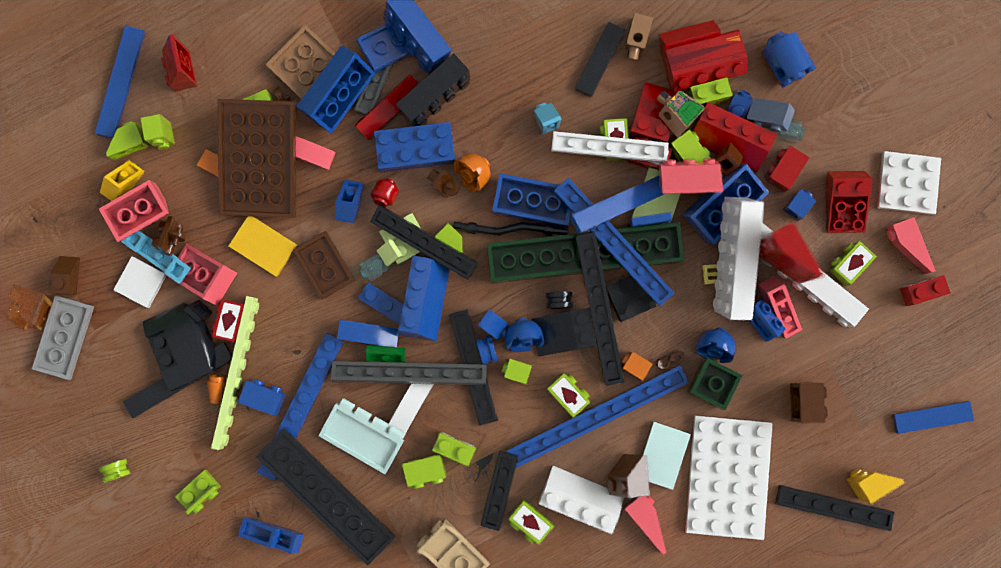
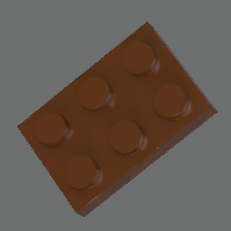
(324, 265)

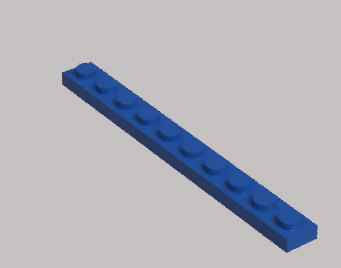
(599, 415)

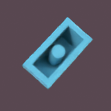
(547, 117)

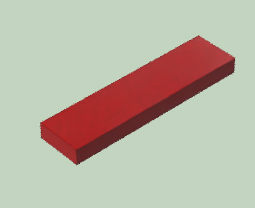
(385, 109)

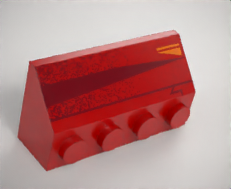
(706, 60)

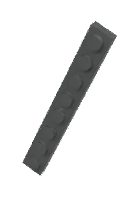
(408, 373)

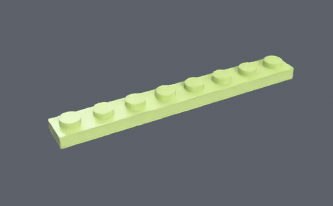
(234, 381)

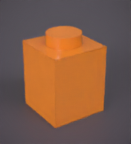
(636, 365)

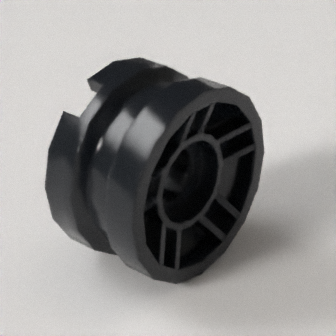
(559, 300)

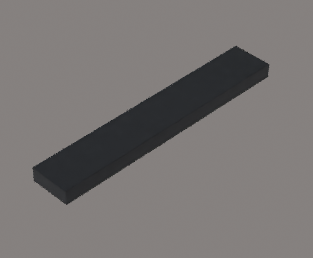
(424, 242)
(470, 355)
(159, 391)
(835, 508)

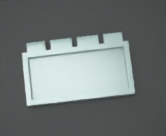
(361, 437)

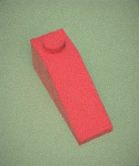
(909, 241)
(777, 297)
(645, 515)

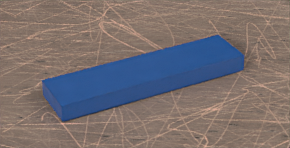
(933, 417)

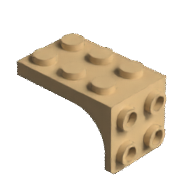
(449, 548)

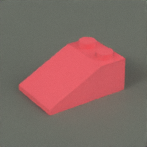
(207, 276)

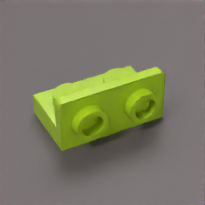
(198, 491)

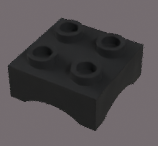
(629, 298)

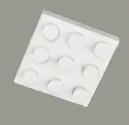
(908, 183)

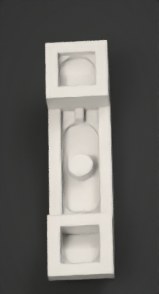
(409, 407)

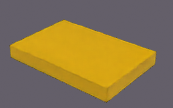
(263, 245)

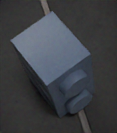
(771, 114)

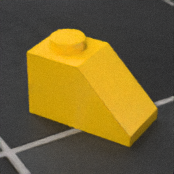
(120, 180)

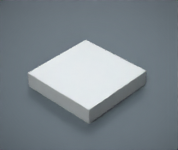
(140, 282)

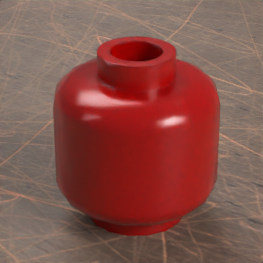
(384, 192)

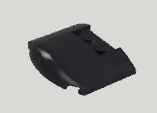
(180, 346)

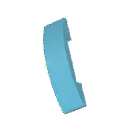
(171, 265)

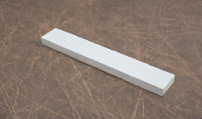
(609, 147)

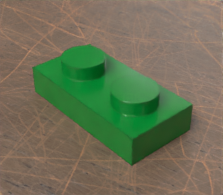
(385, 354)

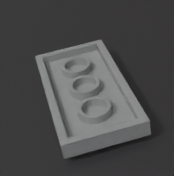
(63, 337)

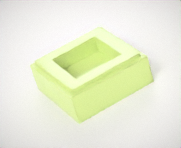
(389, 252)

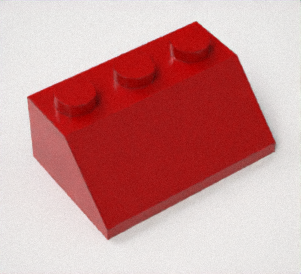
(686, 34)

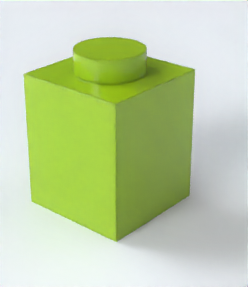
(516, 371)

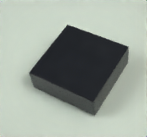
(198, 311)

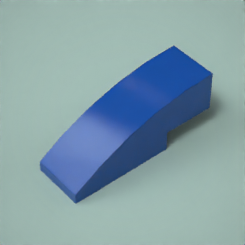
(367, 333)
(271, 535)

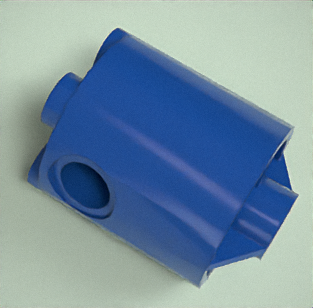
(787, 58)

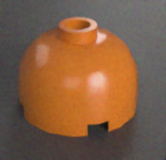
(473, 170)

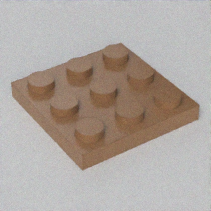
(301, 61)

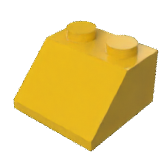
(872, 485)

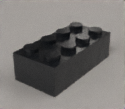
(434, 91)

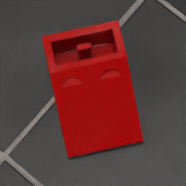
(847, 201)

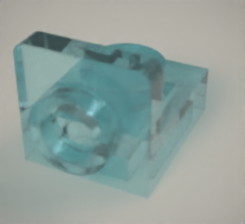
(373, 268)

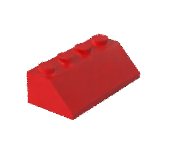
(719, 128)

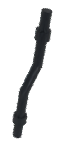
(547, 229)

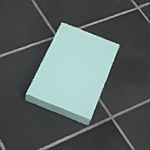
(665, 454)

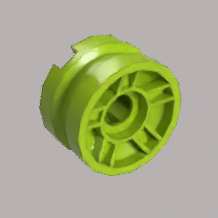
(114, 470)

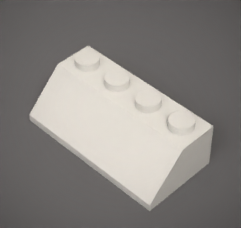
(581, 499)

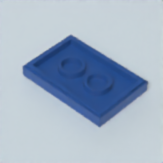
(382, 47)

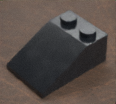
(566, 331)

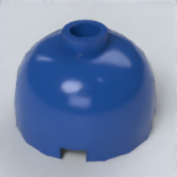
(523, 335)
(716, 344)

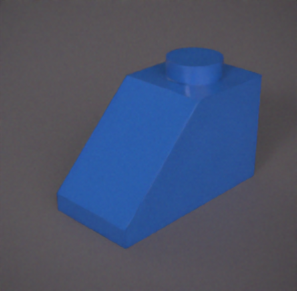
(348, 201)
(493, 325)

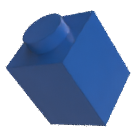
(799, 204)

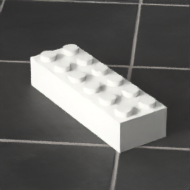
(738, 258)

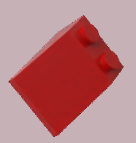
(178, 65)
(647, 119)

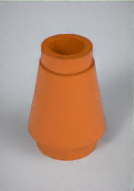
(216, 387)

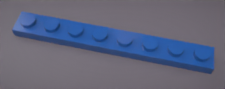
(617, 246)
(308, 391)

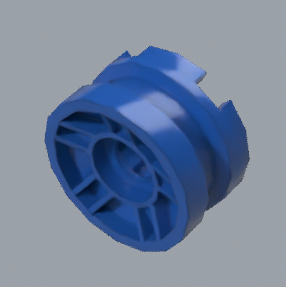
(487, 350)

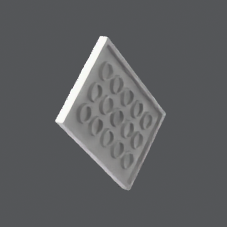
(728, 477)

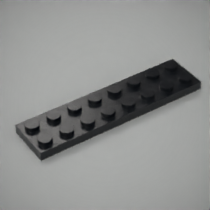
(326, 496)

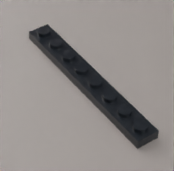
(599, 308)

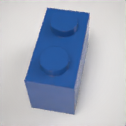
(262, 397)

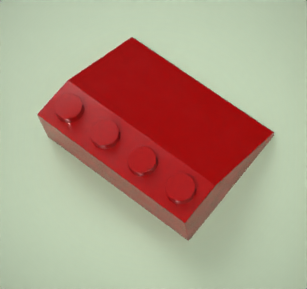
(790, 254)

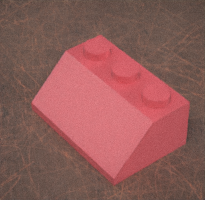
(690, 176)
(134, 210)

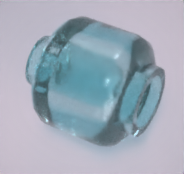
(794, 134)

